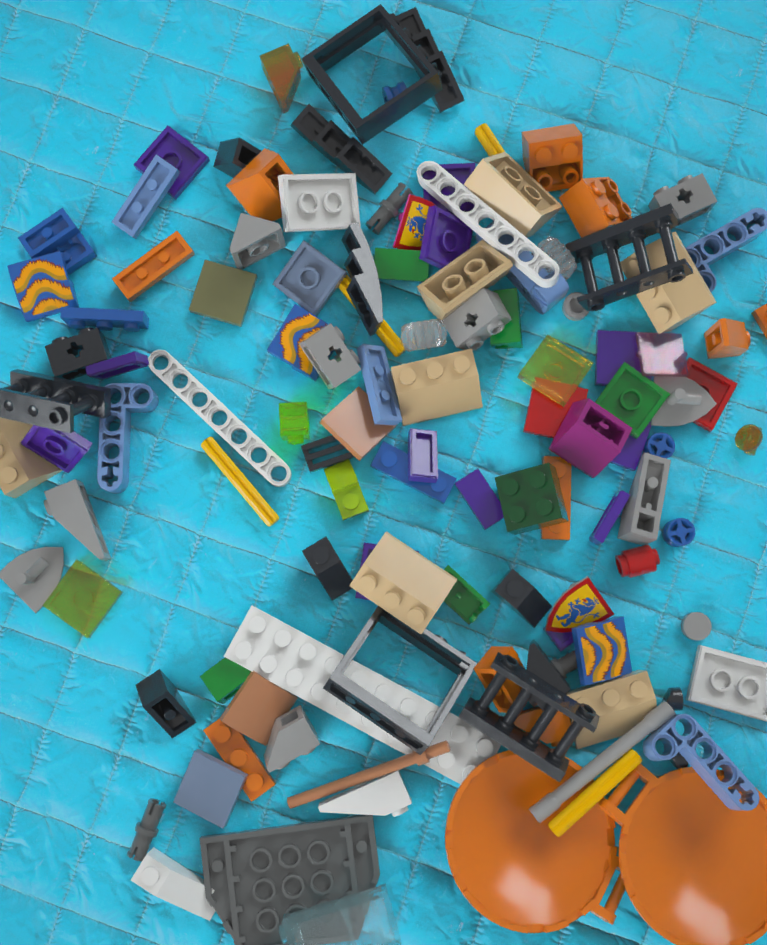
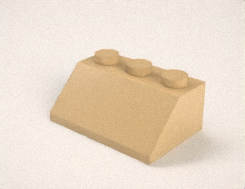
(512, 193)
(463, 278)
(671, 302)
(437, 387)
(20, 466)
(403, 582)
(619, 704)

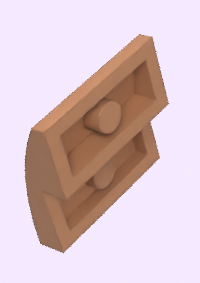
(257, 707)

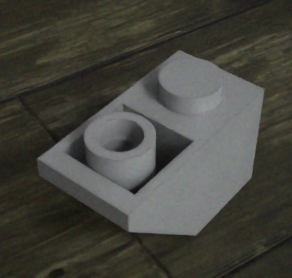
(289, 739)

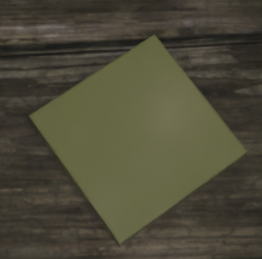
(223, 293)

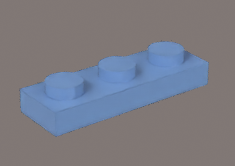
(146, 196)
(379, 385)

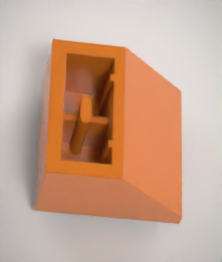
(554, 156)
(258, 185)
(595, 205)

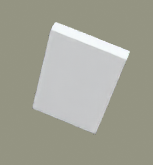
(318, 201)
(729, 682)

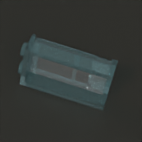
(350, 920)

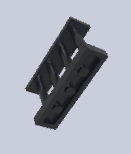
(611, 239)
(51, 400)
(527, 744)

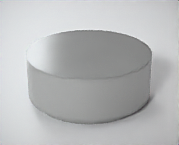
(572, 308)
(696, 626)

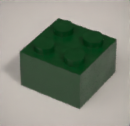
(531, 499)

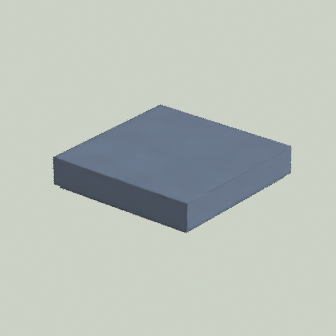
(309, 278)
(210, 788)

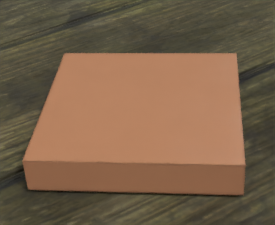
(354, 425)

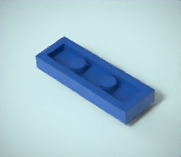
(104, 318)
(395, 464)

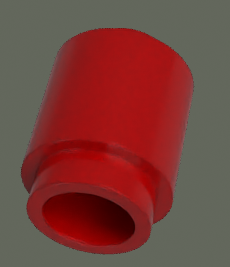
(637, 561)

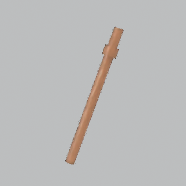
(369, 774)

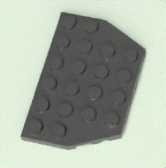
(285, 870)

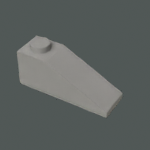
(644, 507)
(74, 511)

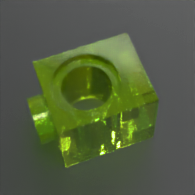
(294, 422)

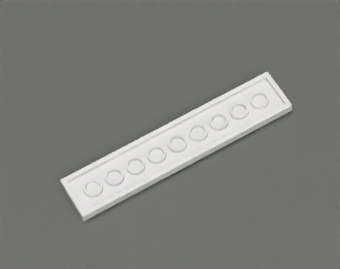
(304, 667)

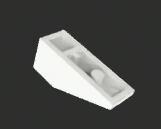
(374, 797)
(173, 883)

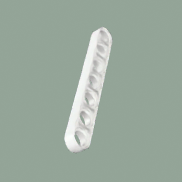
(492, 234)
(212, 406)

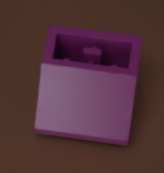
(590, 437)

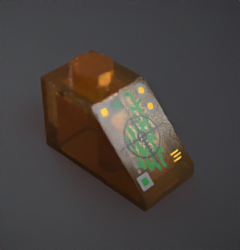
(283, 74)

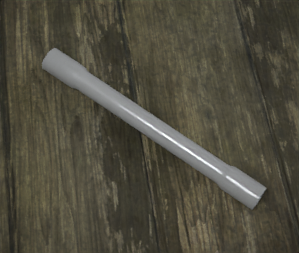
(650, 723)

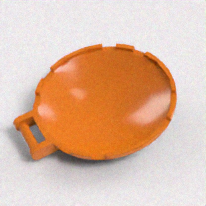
(691, 859)
(518, 867)

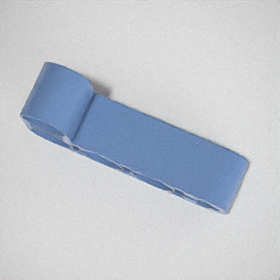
(722, 245)
(540, 298)
(120, 437)
(705, 766)

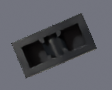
(64, 350)

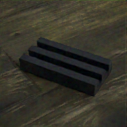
(321, 442)

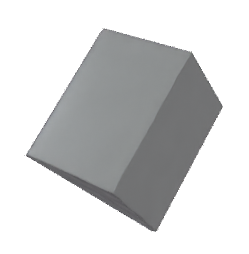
(255, 240)

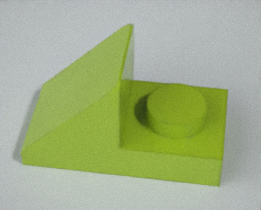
(346, 489)

